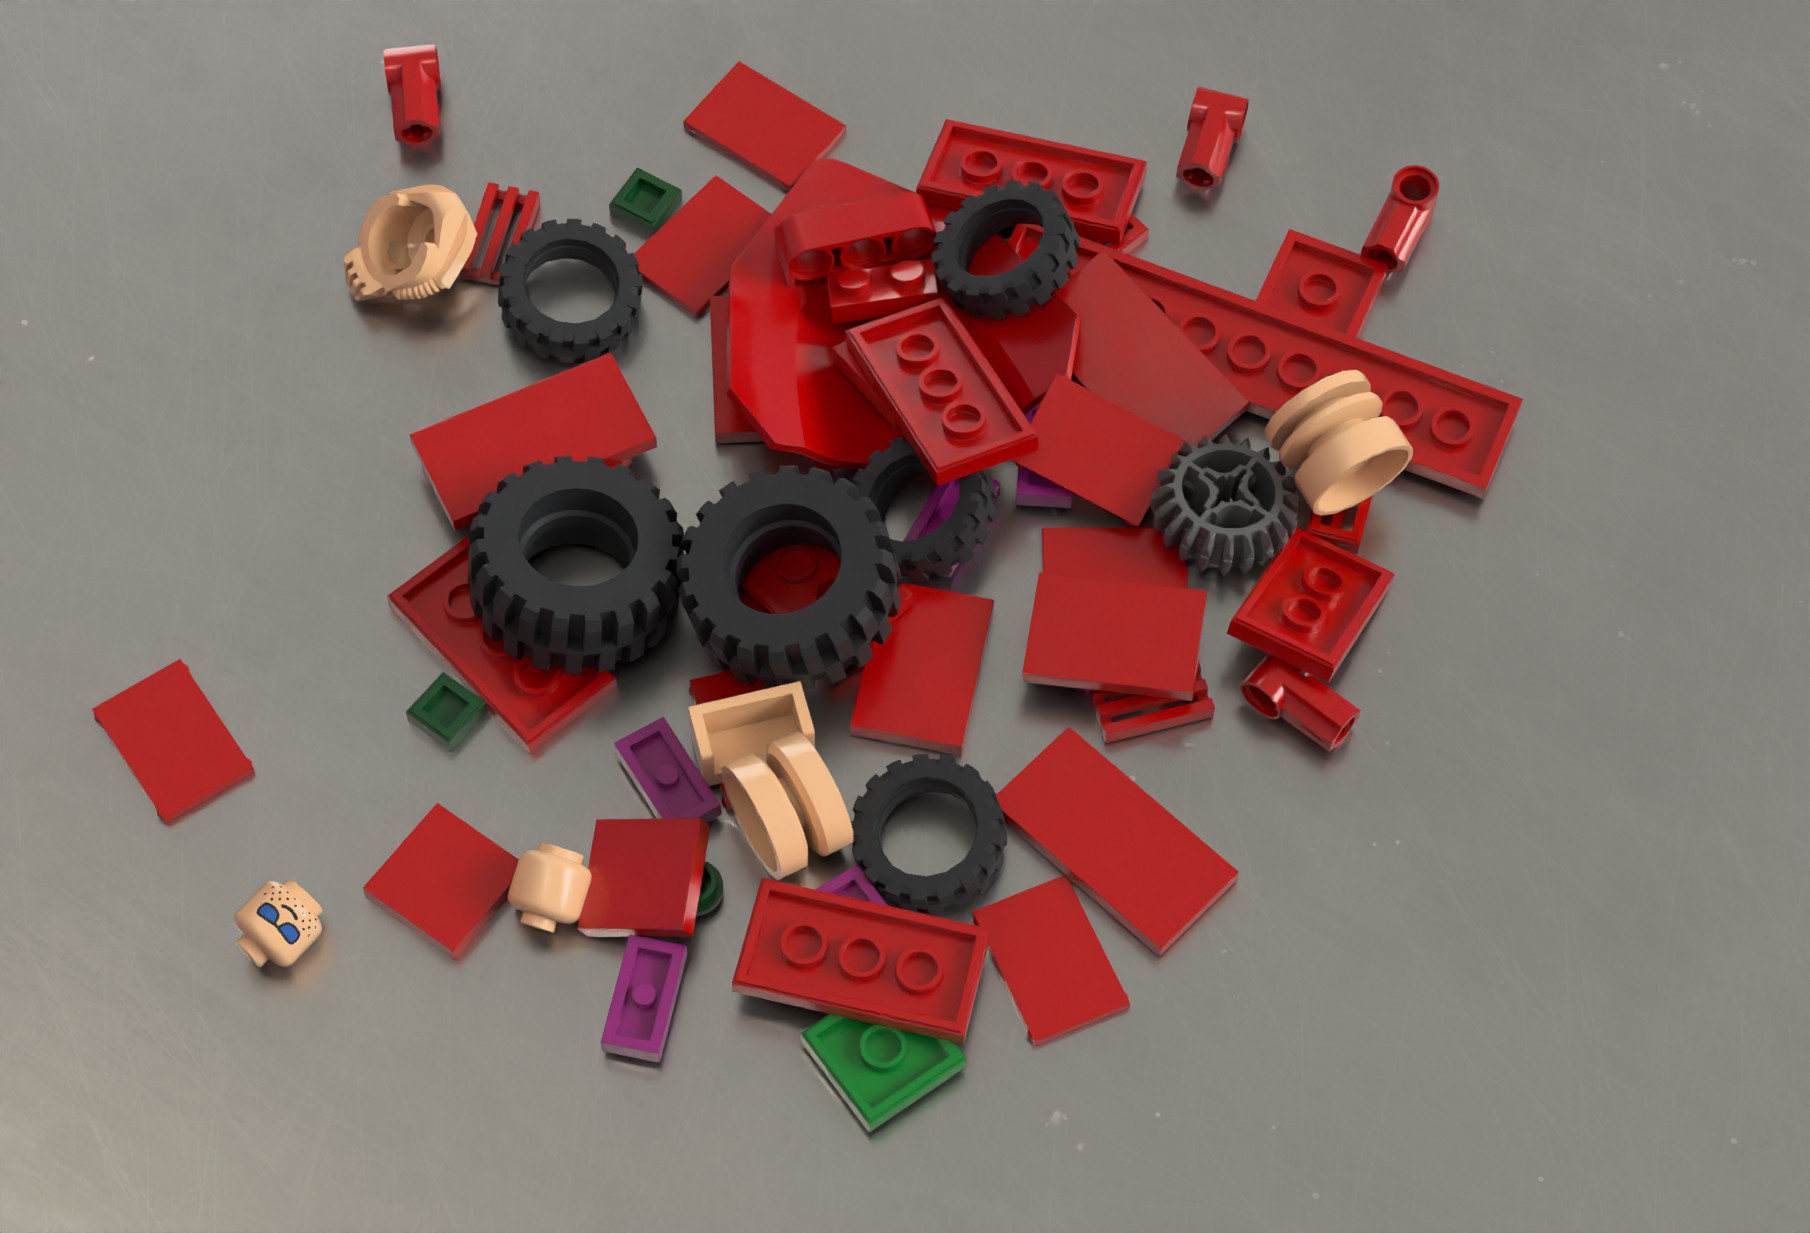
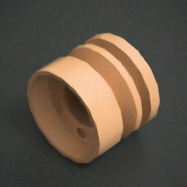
(1338, 442)

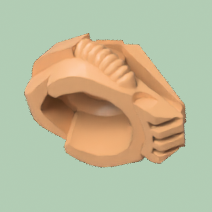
(427, 250)

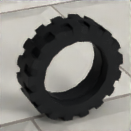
(574, 242)
(1027, 282)
(955, 537)
(917, 778)

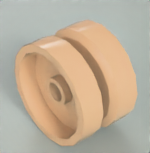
(787, 804)

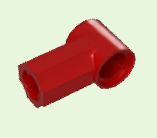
(413, 86)
(1212, 128)
(1403, 219)
(1301, 699)

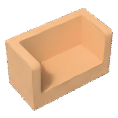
(746, 725)

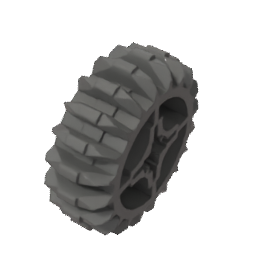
(1235, 530)

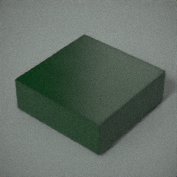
(645, 202)
(446, 711)

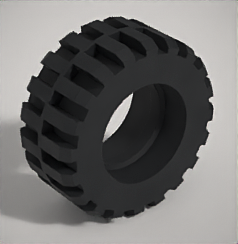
(575, 506)
(777, 514)

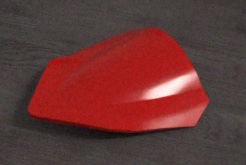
(784, 326)

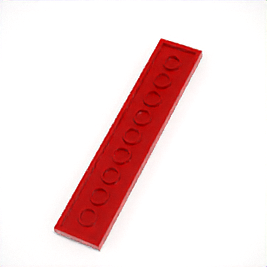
(1274, 355)

